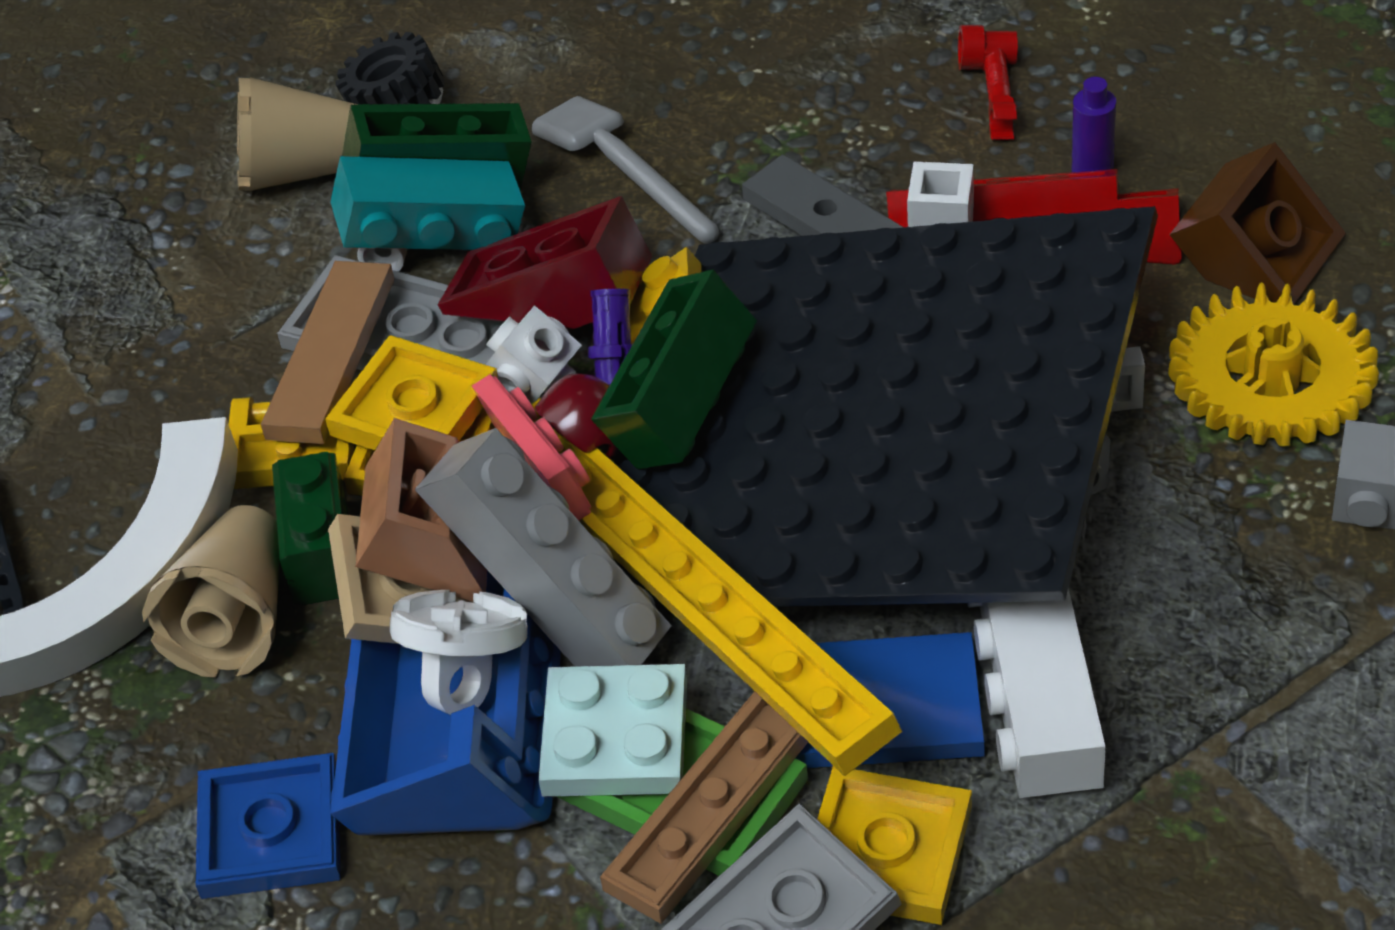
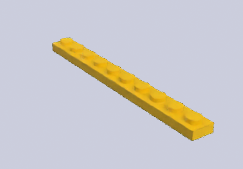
(733, 618)

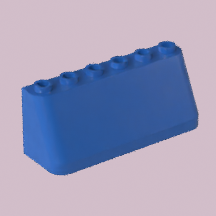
(437, 772)

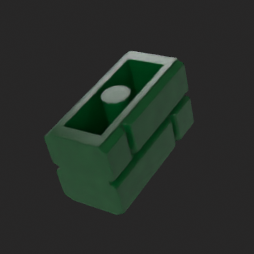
(306, 503)

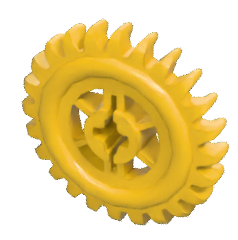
(1272, 351)

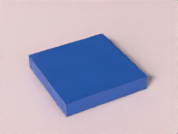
(266, 826)

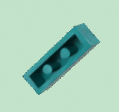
(425, 203)

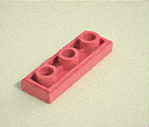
(541, 446)

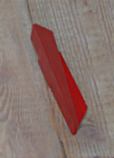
(1064, 194)

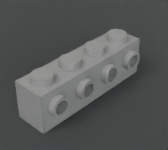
(542, 553)

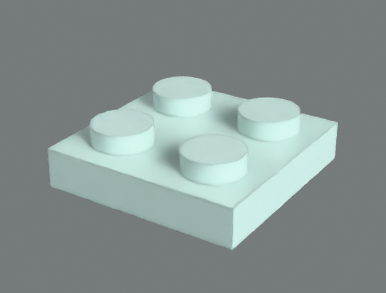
(613, 730)

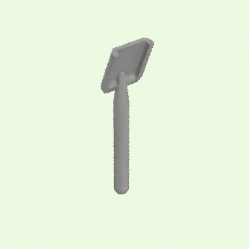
(584, 122)

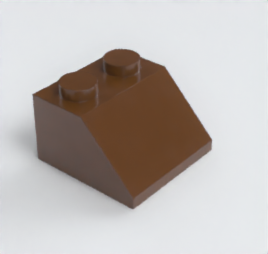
(1258, 227)

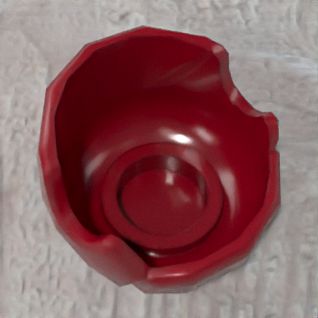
(569, 410)

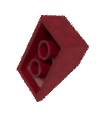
(551, 268)

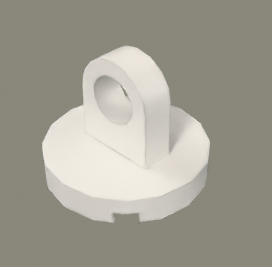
(457, 637)

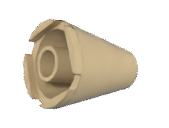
(286, 134)
(220, 597)

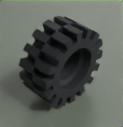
(391, 73)

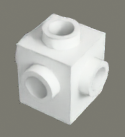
(532, 353)

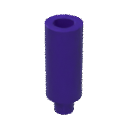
(1093, 127)

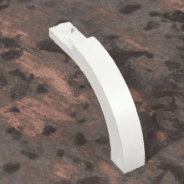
(107, 602)

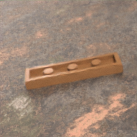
(328, 351)
(703, 810)

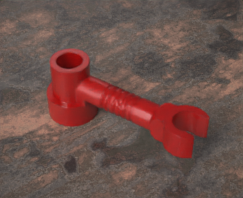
(992, 53)

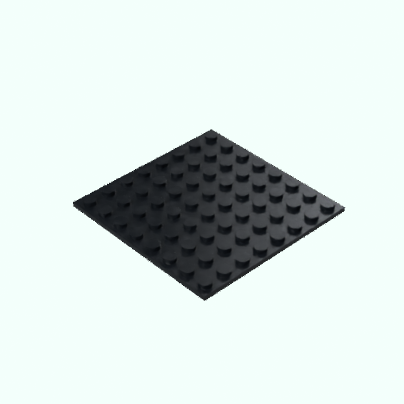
(912, 408)

